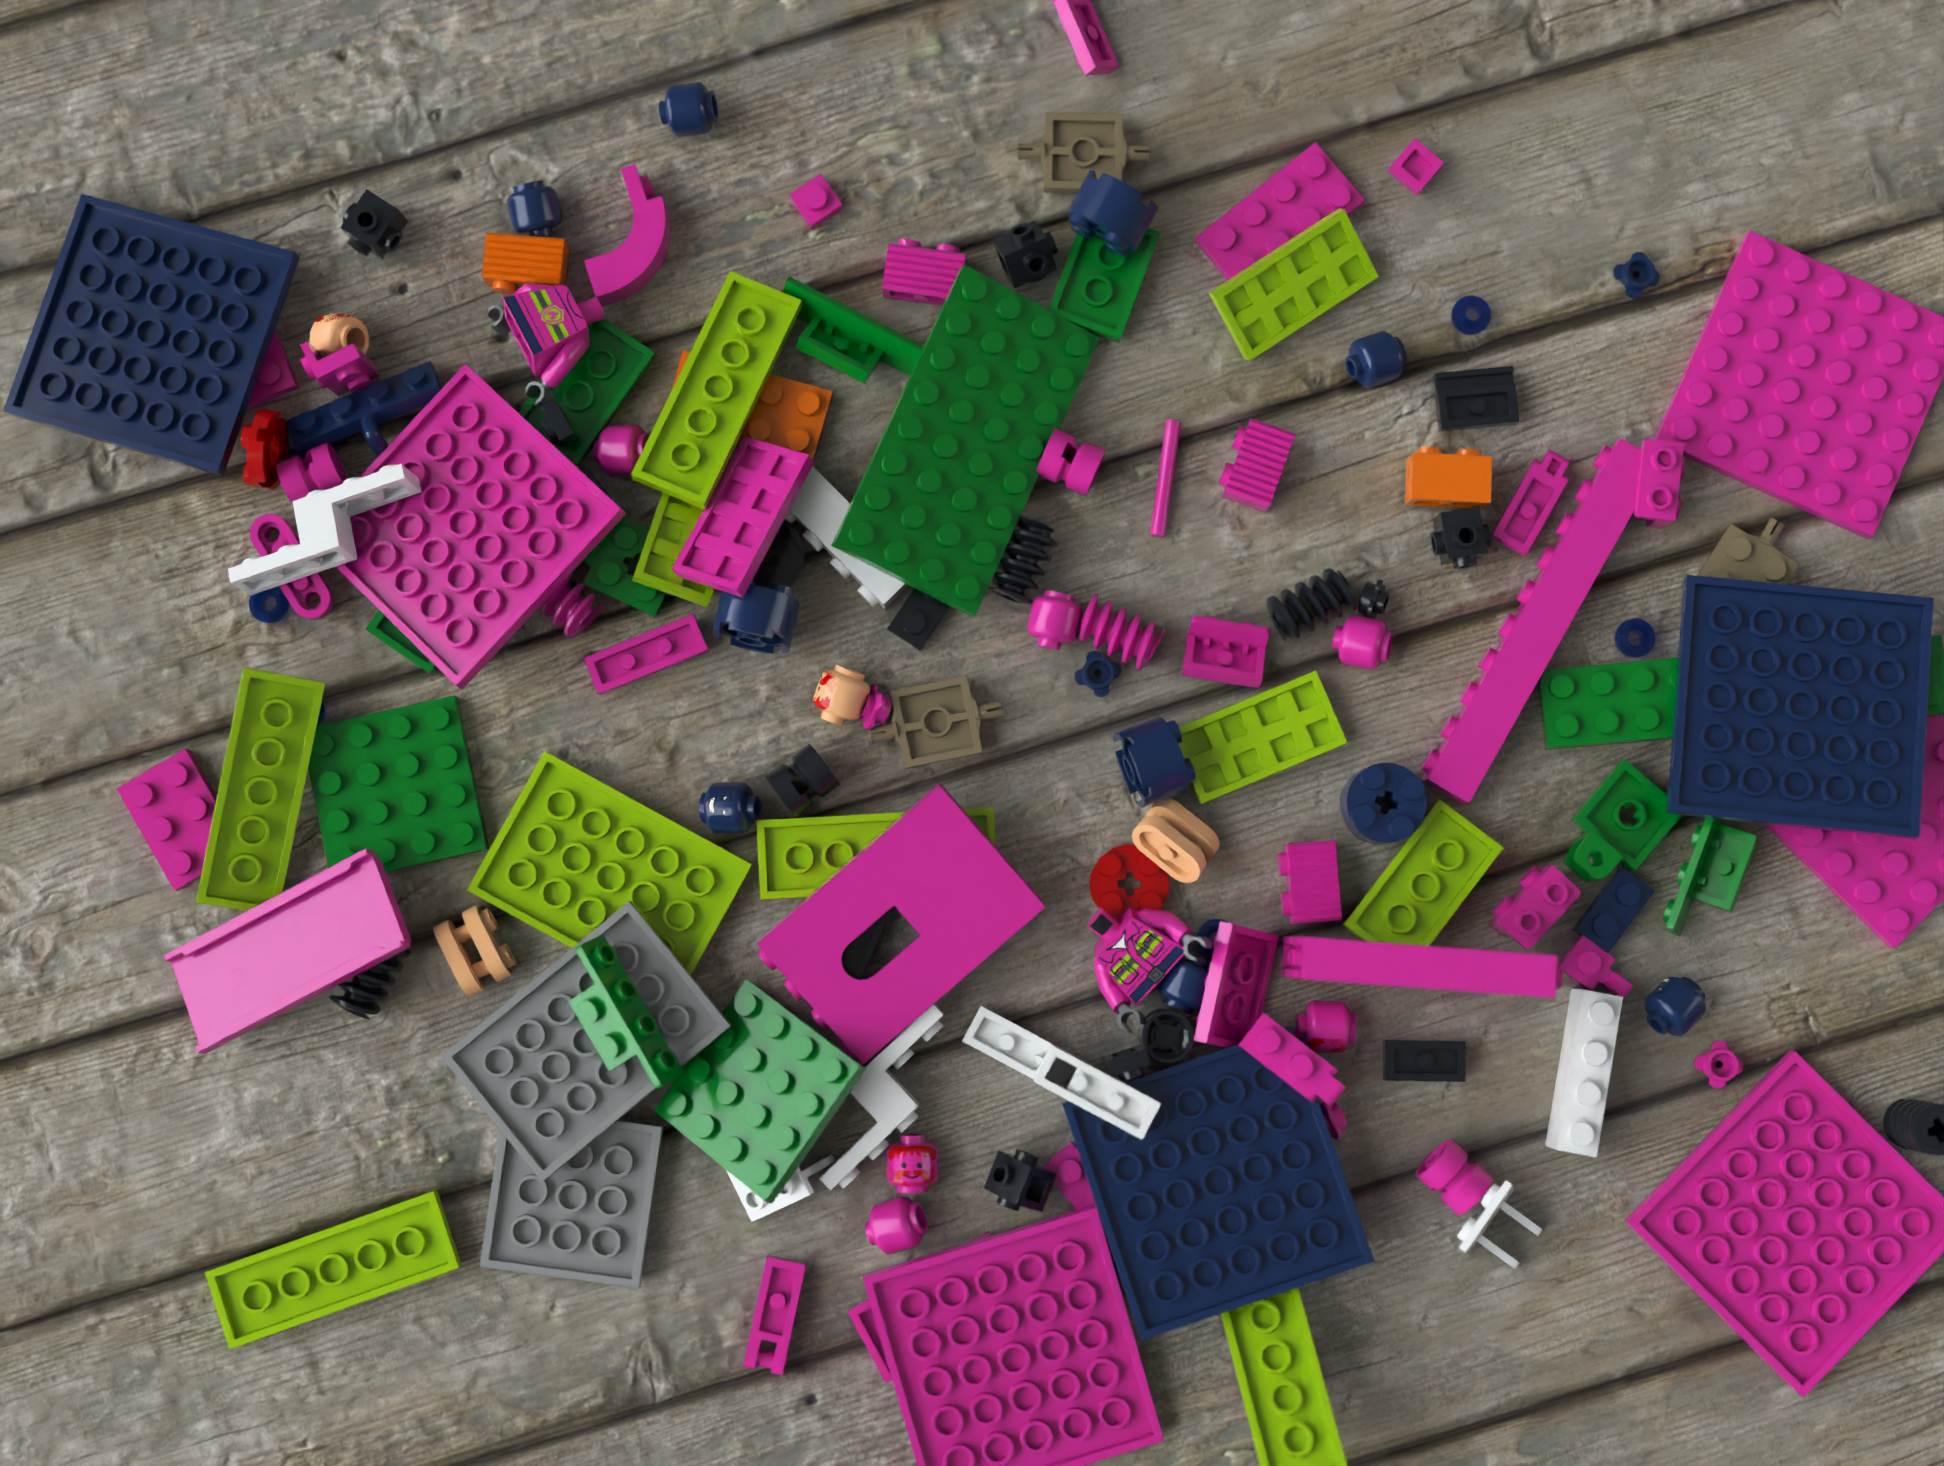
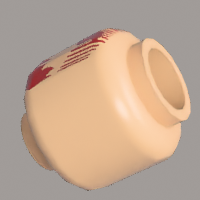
(337, 331)
(841, 694)

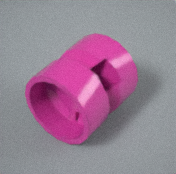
(1084, 457)
(317, 471)
(1458, 1180)

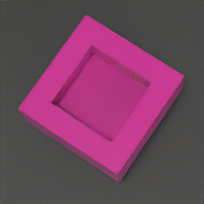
(1415, 167)
(816, 201)

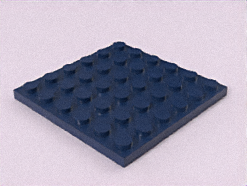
(152, 334)
(1801, 706)
(1221, 1195)

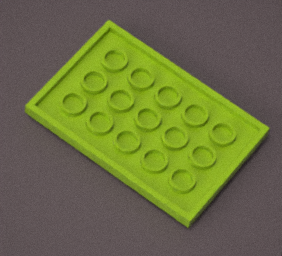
(586, 850)

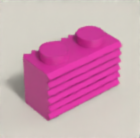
(920, 272)
(1257, 464)
(1310, 882)

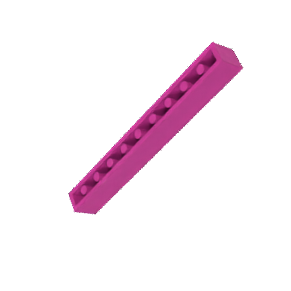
(1537, 626)

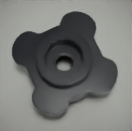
(1373, 599)

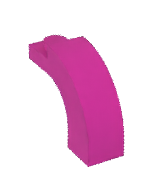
(642, 253)

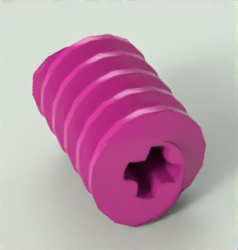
(570, 608)
(1119, 633)

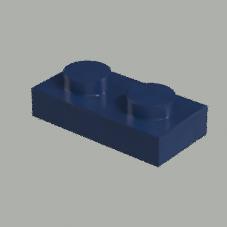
(1613, 909)

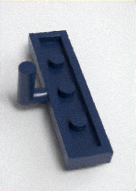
(365, 410)

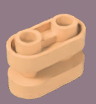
(1176, 840)
(496, 958)

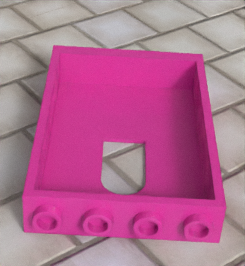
(944, 883)
(1421, 966)

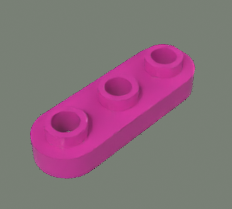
(300, 590)

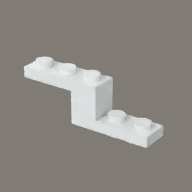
(324, 529)
(1062, 1072)
(884, 1099)

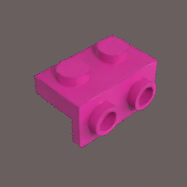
(340, 371)
(1659, 482)
(1225, 651)
(1535, 906)

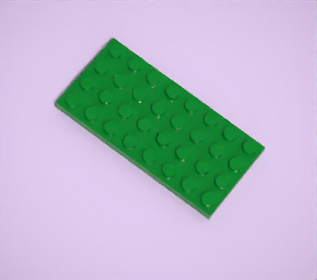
(966, 441)

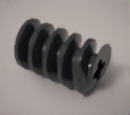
(1023, 560)
(1310, 603)
(367, 986)
(1916, 1125)

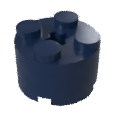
(1111, 213)
(759, 619)
(1153, 761)
(1402, 791)

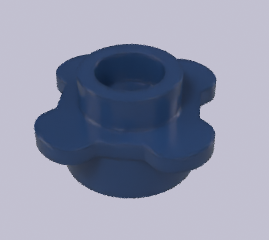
(1646, 270)
(1096, 662)

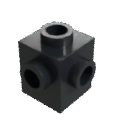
(373, 225)
(1026, 253)
(1465, 525)
(1012, 1177)

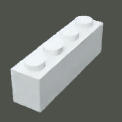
(820, 512)
(1584, 1072)

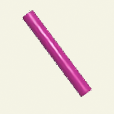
(1165, 478)

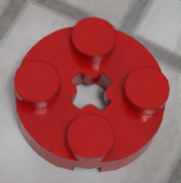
(265, 444)
(1112, 868)

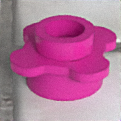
(875, 709)
(1730, 1064)
(1334, 1119)

